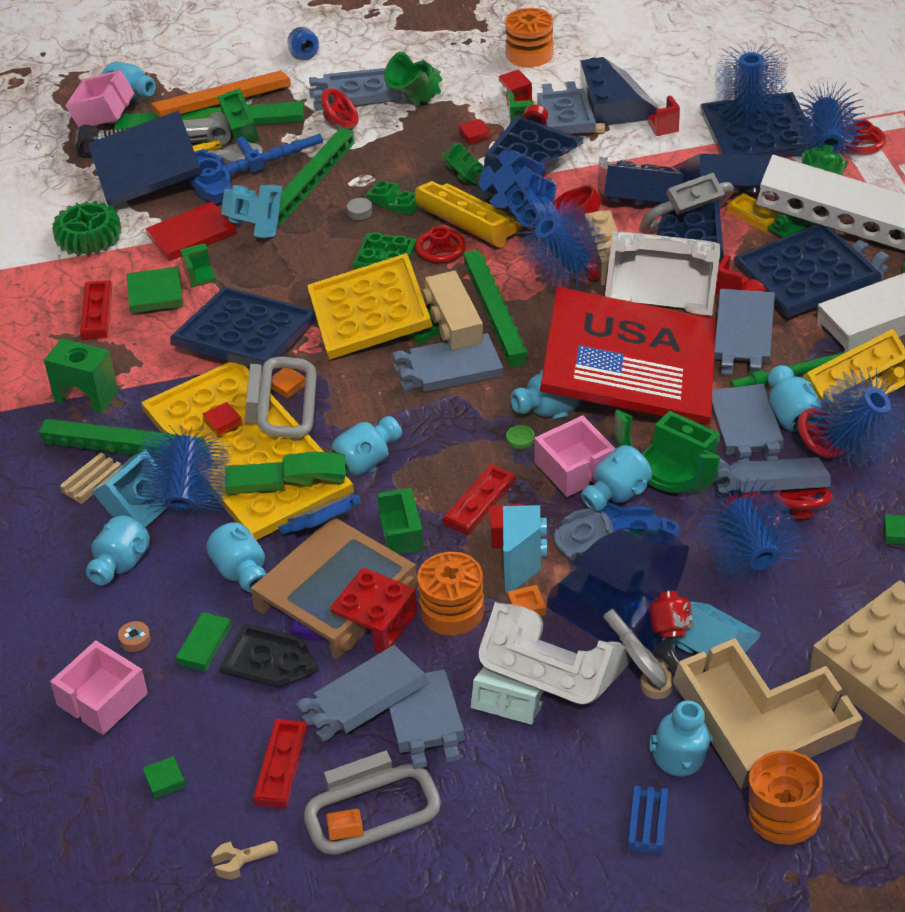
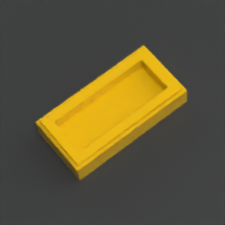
(747, 210)

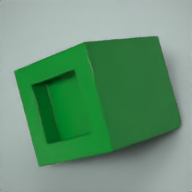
(518, 107)
(197, 265)

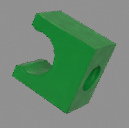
(83, 367)

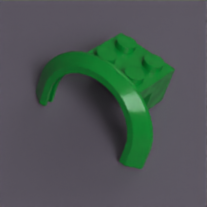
(680, 455)

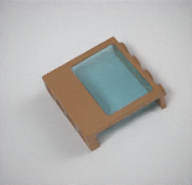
(318, 573)

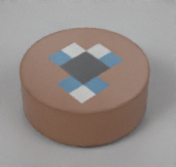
(134, 636)

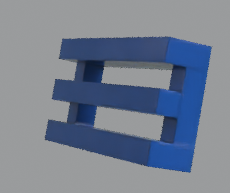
(650, 796)

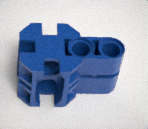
(520, 188)

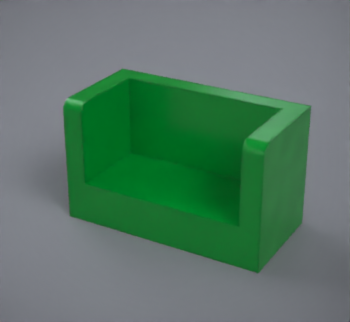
(238, 115)
(400, 521)

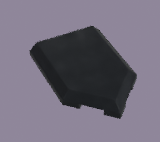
(268, 657)

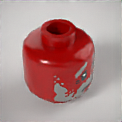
(671, 615)

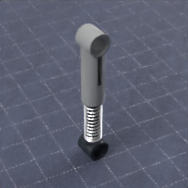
(198, 131)

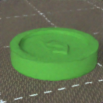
(520, 436)

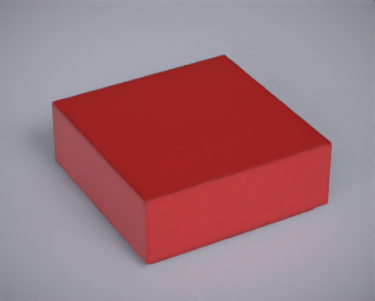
(474, 131)
(222, 418)

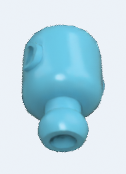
(141, 84)
(790, 397)
(540, 402)
(366, 445)
(617, 478)
(117, 549)
(237, 554)
(681, 740)

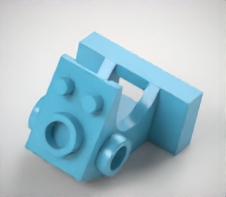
(261, 209)

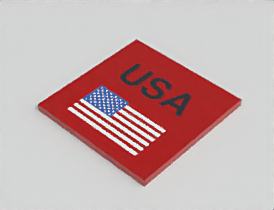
(630, 355)

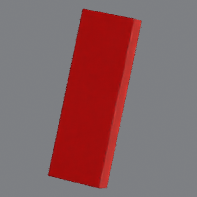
(96, 310)
(478, 498)
(280, 764)

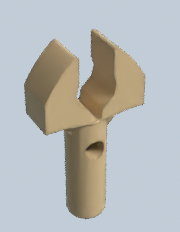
(239, 857)

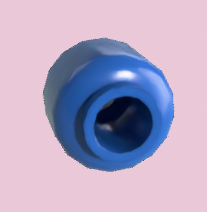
(303, 42)

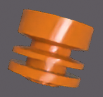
(529, 37)
(451, 593)
(785, 797)

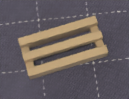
(88, 476)

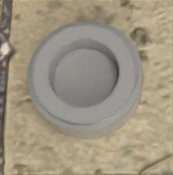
(359, 209)

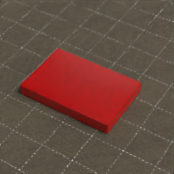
(190, 229)

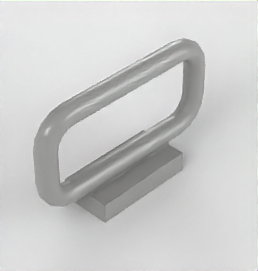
(688, 197)
(259, 396)
(360, 778)

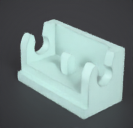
(505, 696)

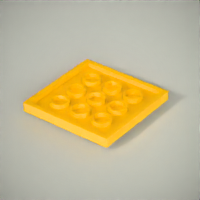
(369, 306)

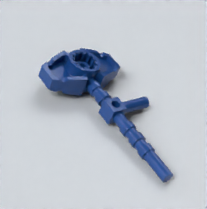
(216, 177)

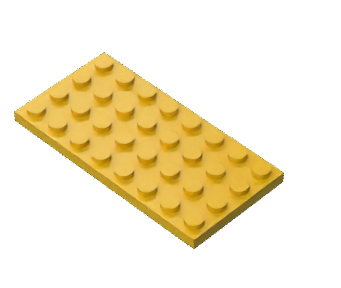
(258, 511)

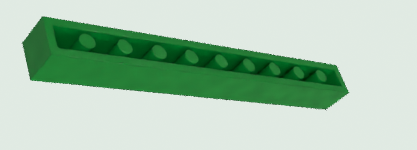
(314, 172)
(495, 310)
(101, 437)

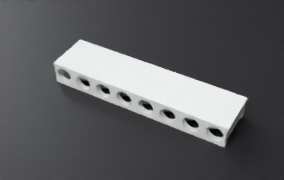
(838, 195)
(865, 312)

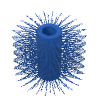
(750, 82)
(828, 122)
(562, 244)
(858, 418)
(183, 472)
(751, 533)

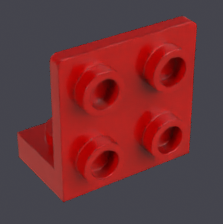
(377, 605)

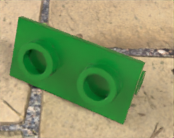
(461, 160)
(787, 224)

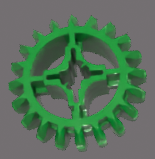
(86, 228)

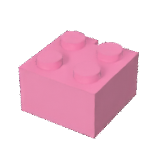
(100, 99)
(571, 454)
(99, 687)

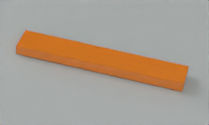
(209, 97)

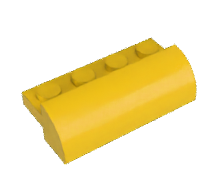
(467, 212)
(882, 352)

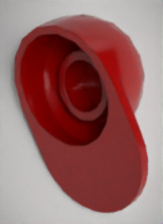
(586, 198)

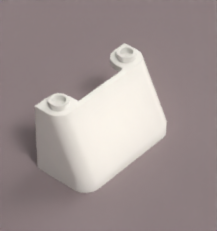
(663, 271)
(515, 650)

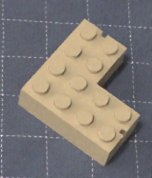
(869, 658)
(755, 721)

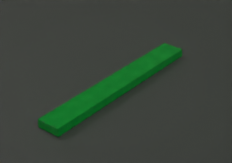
(262, 114)

